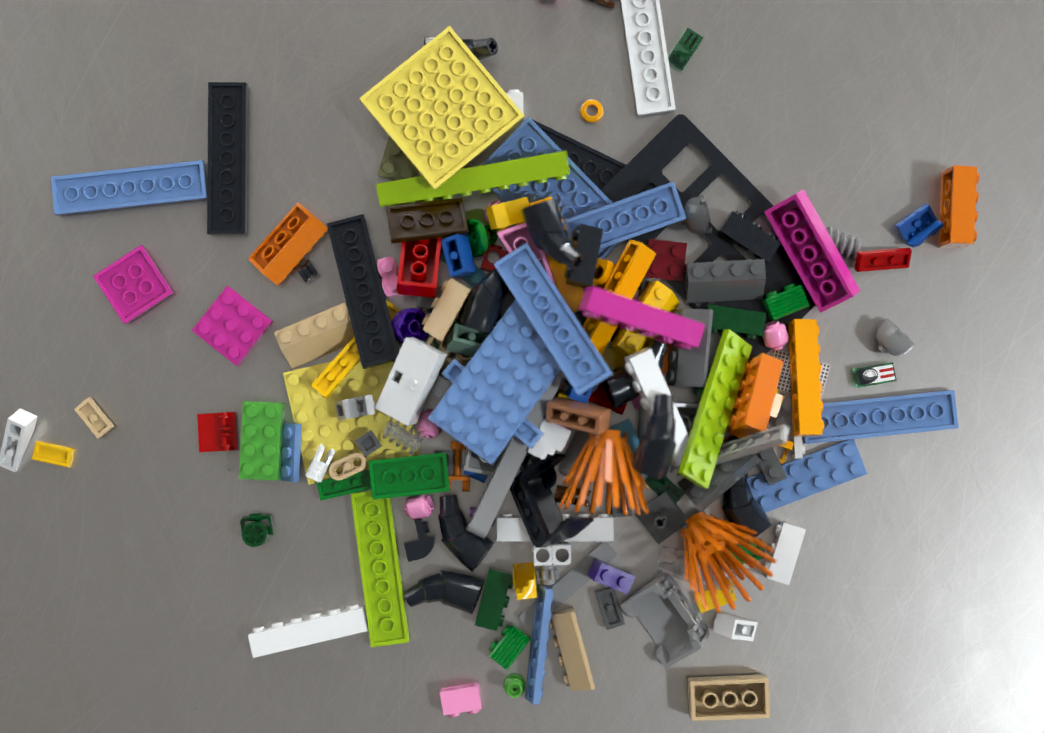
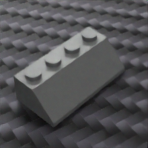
(724, 281)
(686, 366)
(722, 479)

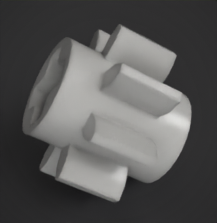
(547, 575)

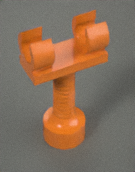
(458, 447)

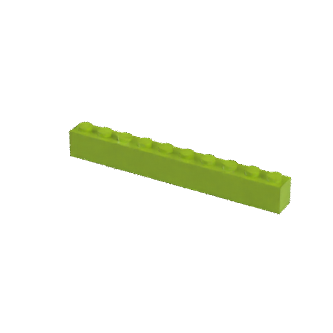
(475, 178)

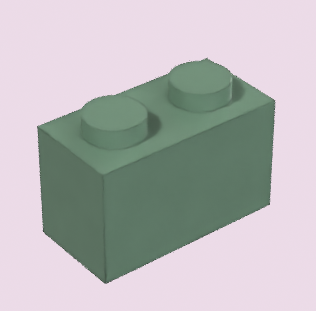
(465, 340)

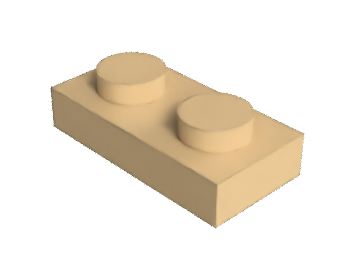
(94, 417)

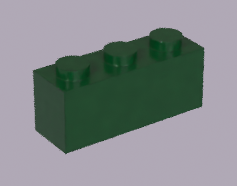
(737, 320)
(494, 599)

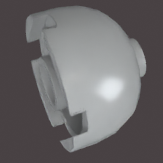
(892, 339)

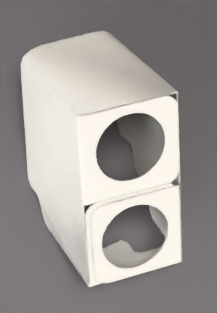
(552, 440)
(552, 550)

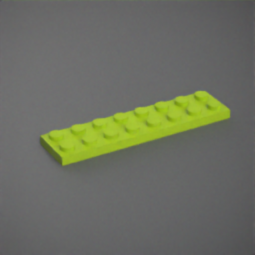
(715, 409)
(380, 570)

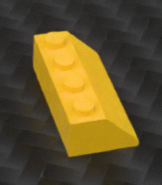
(654, 295)

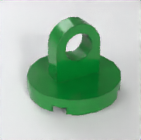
(478, 237)

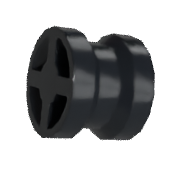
(307, 271)

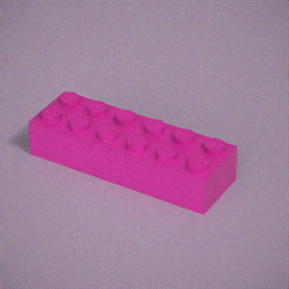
(812, 251)
(641, 317)

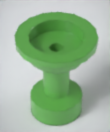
(514, 685)

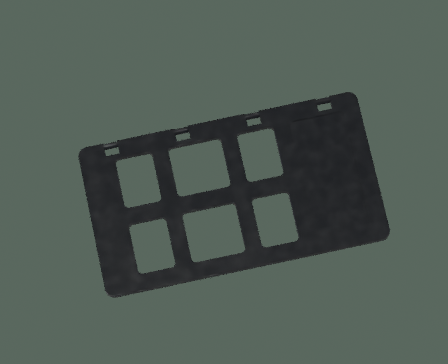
(648, 167)

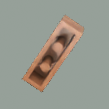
(578, 415)

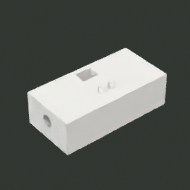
(410, 381)

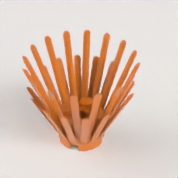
(609, 463)
(710, 541)

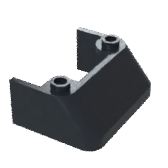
(538, 506)

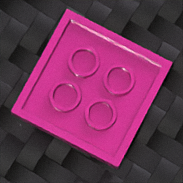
(133, 284)
(232, 326)

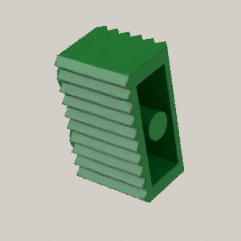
(786, 302)
(509, 646)

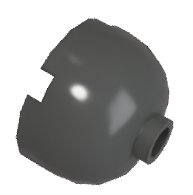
(696, 216)

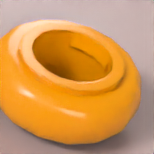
(591, 119)

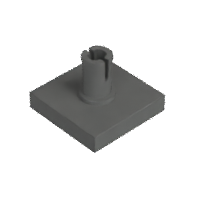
(664, 517)

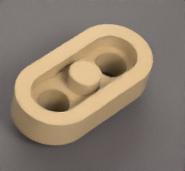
(348, 466)

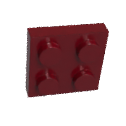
(668, 261)

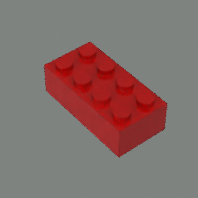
(419, 268)

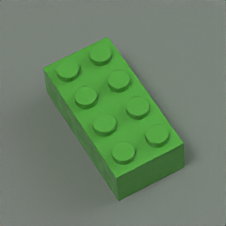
(261, 440)

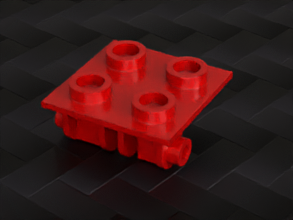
(217, 432)

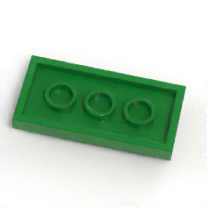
(409, 476)

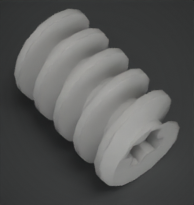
(845, 243)

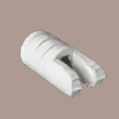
(317, 467)

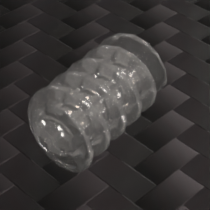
(402, 436)

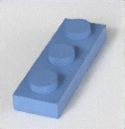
(291, 452)

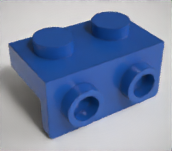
(918, 226)

